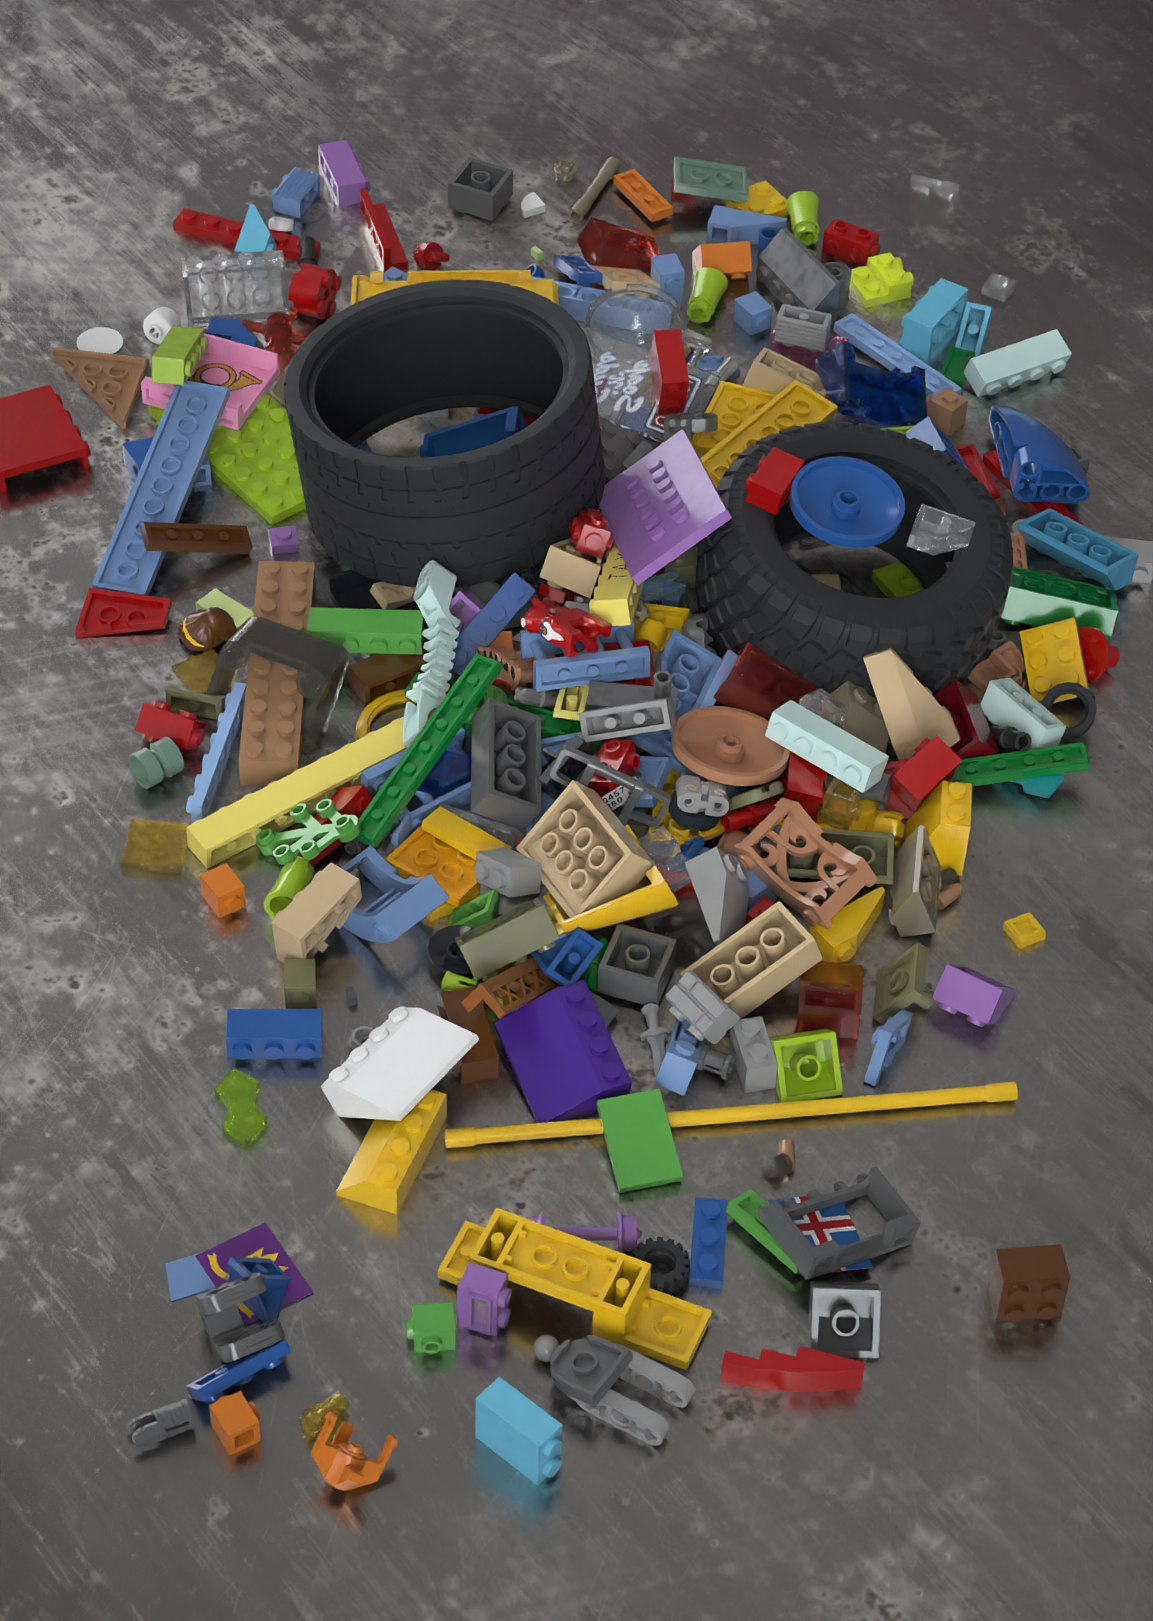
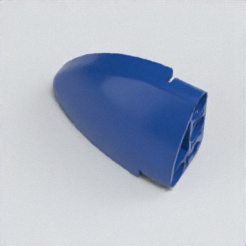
(1036, 459)

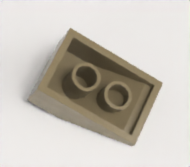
(862, 715)

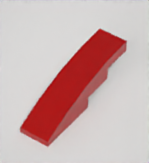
(805, 1372)

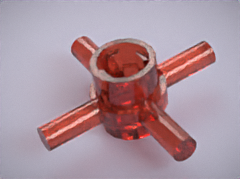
(278, 332)

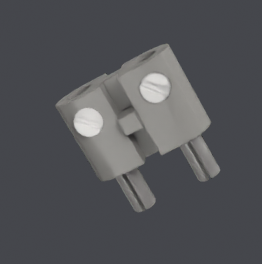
(702, 795)

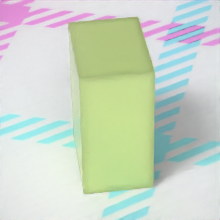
(537, 253)

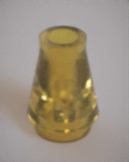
(314, 1416)

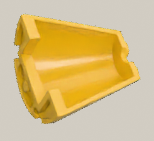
(648, 897)

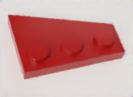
(120, 612)

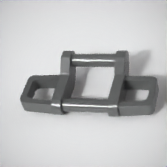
(635, 785)

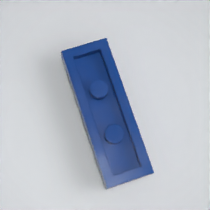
(578, 270)
(708, 1243)
(237, 1372)

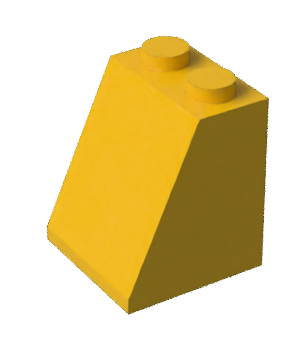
(947, 822)

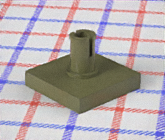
(902, 984)

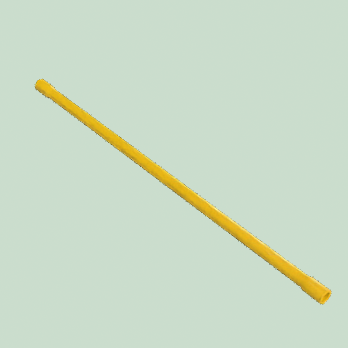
(988, 1093)

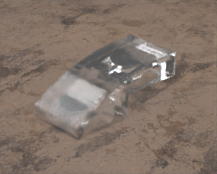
(667, 857)

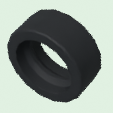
(1081, 692)

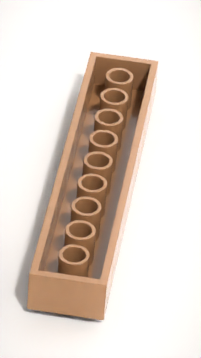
(273, 704)

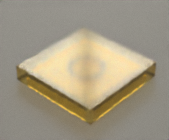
(155, 846)

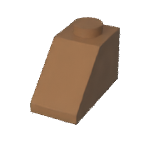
(947, 410)

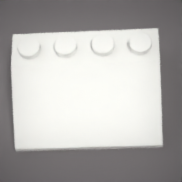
(396, 1065)

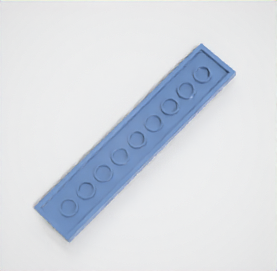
(162, 485)

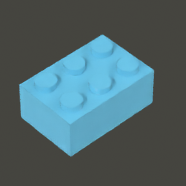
(934, 321)

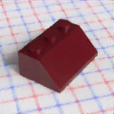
(969, 720)

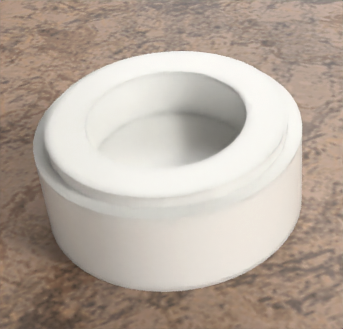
(281, 224)

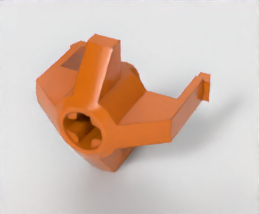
(346, 1464)

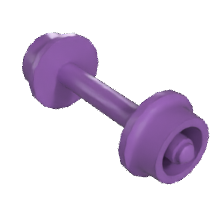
(624, 1233)

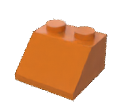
(730, 258)

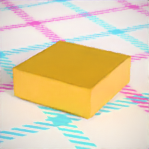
(1024, 930)

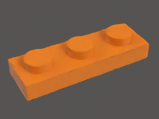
(643, 195)

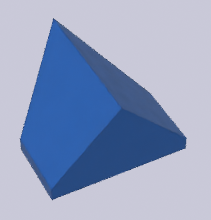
(569, 957)
(267, 1304)

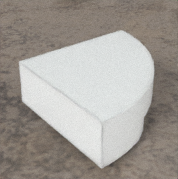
(532, 205)

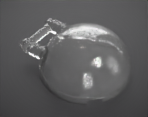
(640, 310)

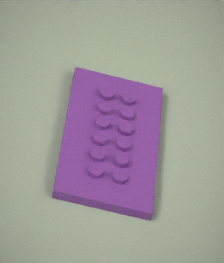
(662, 506)

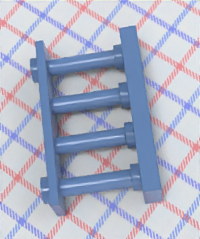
(579, 670)
(375, 777)

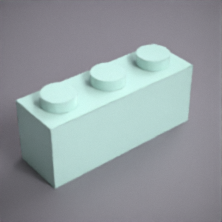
(1012, 706)

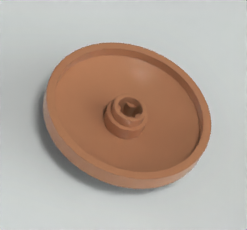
(728, 746)

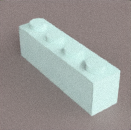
(1017, 363)
(826, 746)

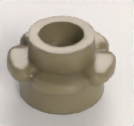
(565, 170)

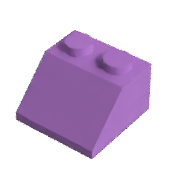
(972, 994)

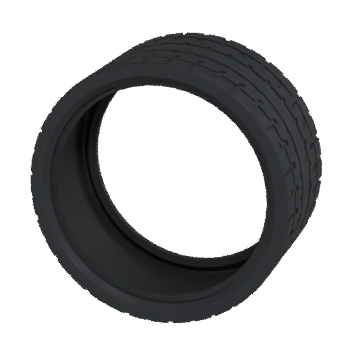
(434, 352)

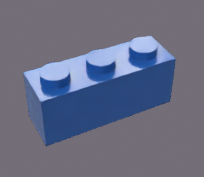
(274, 1033)

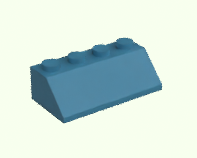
(1080, 548)

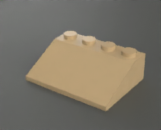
(584, 851)

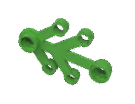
(343, 828)

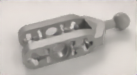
(625, 1412)

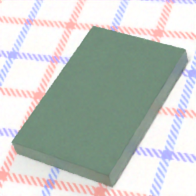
(710, 179)

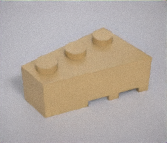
(571, 568)
(314, 913)

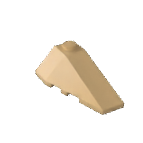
(907, 705)

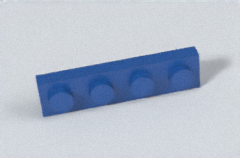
(491, 620)

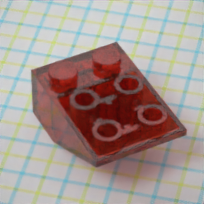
(830, 999)

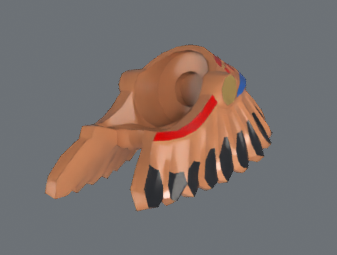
(516, 670)

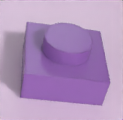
(283, 540)

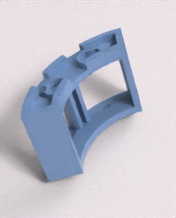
(401, 905)

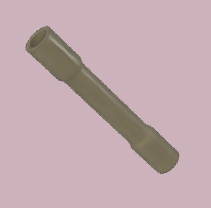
(584, 203)

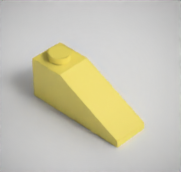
(571, 702)

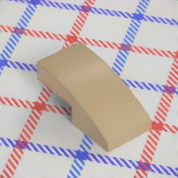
(392, 596)

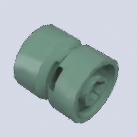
(154, 764)

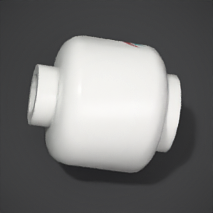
(159, 323)

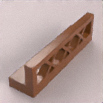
(511, 979)

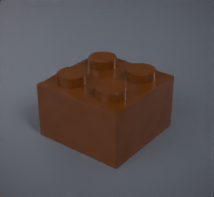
(1028, 1283)

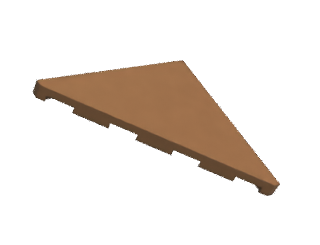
(108, 378)

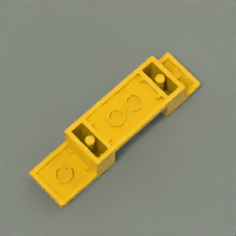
(585, 1276)

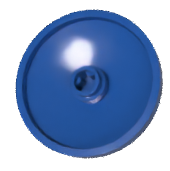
(847, 502)

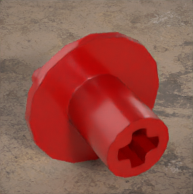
(1097, 652)

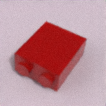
(669, 371)

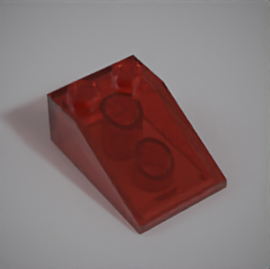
(616, 246)
(760, 684)

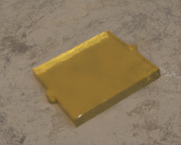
(197, 671)

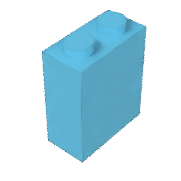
(519, 1431)

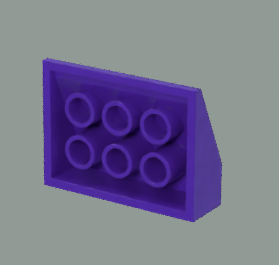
(563, 1054)

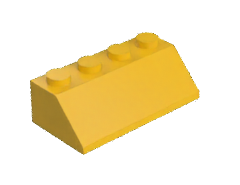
(394, 1155)

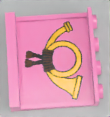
(228, 364)

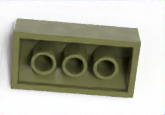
(874, 847)

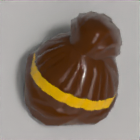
(206, 629)

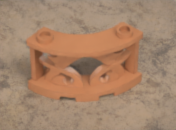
(850, 869)

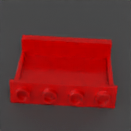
(37, 433)

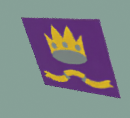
(254, 1243)

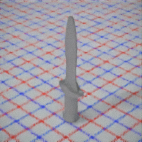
(655, 1036)

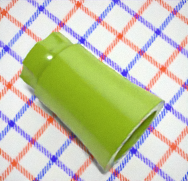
(804, 216)
(706, 292)
(292, 878)

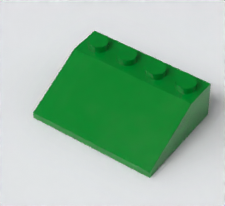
(1047, 598)

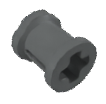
(716, 1061)

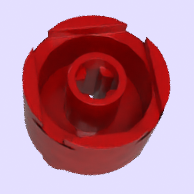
(314, 290)

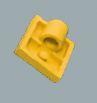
(660, 625)

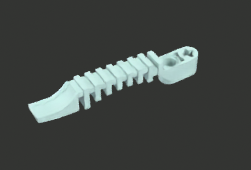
(433, 598)

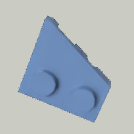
(887, 1043)

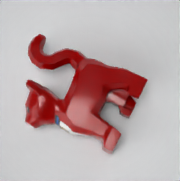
(565, 626)

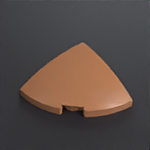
(1001, 664)

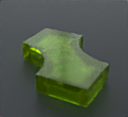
(238, 1095)

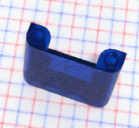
(872, 394)

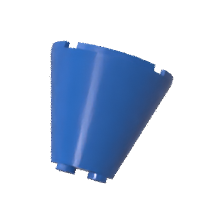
(473, 433)

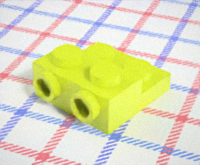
(881, 280)

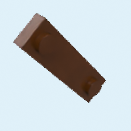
(196, 538)

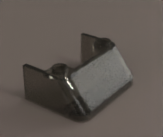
(319, 661)

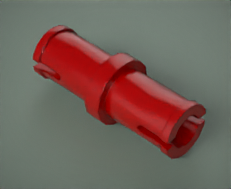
(750, 815)

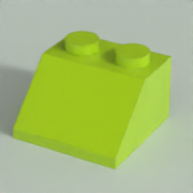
(807, 1065)

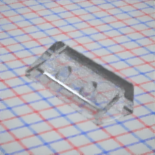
(499, 830)

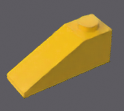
(848, 927)

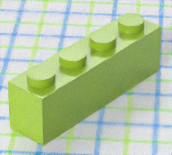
(178, 355)

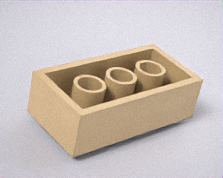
(758, 960)

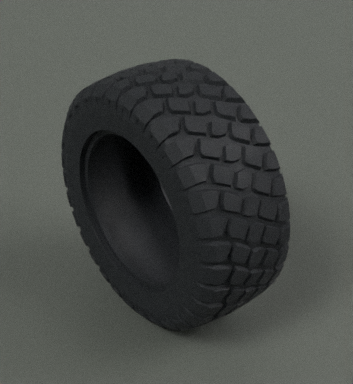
(823, 633)

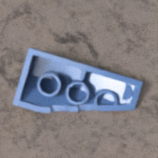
(691, 671)

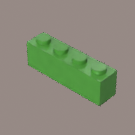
(370, 629)

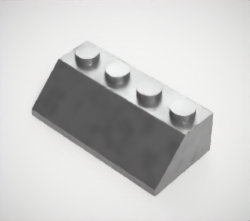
(797, 275)

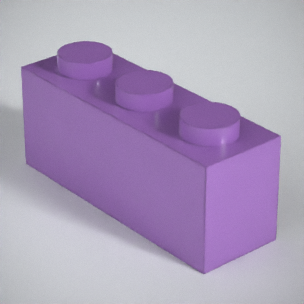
(342, 172)

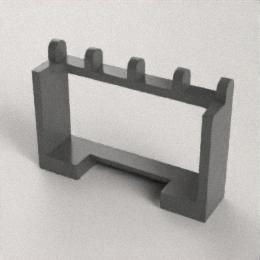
(829, 1256)

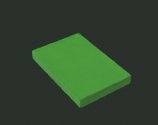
(639, 1140)

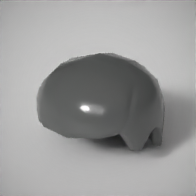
(696, 629)

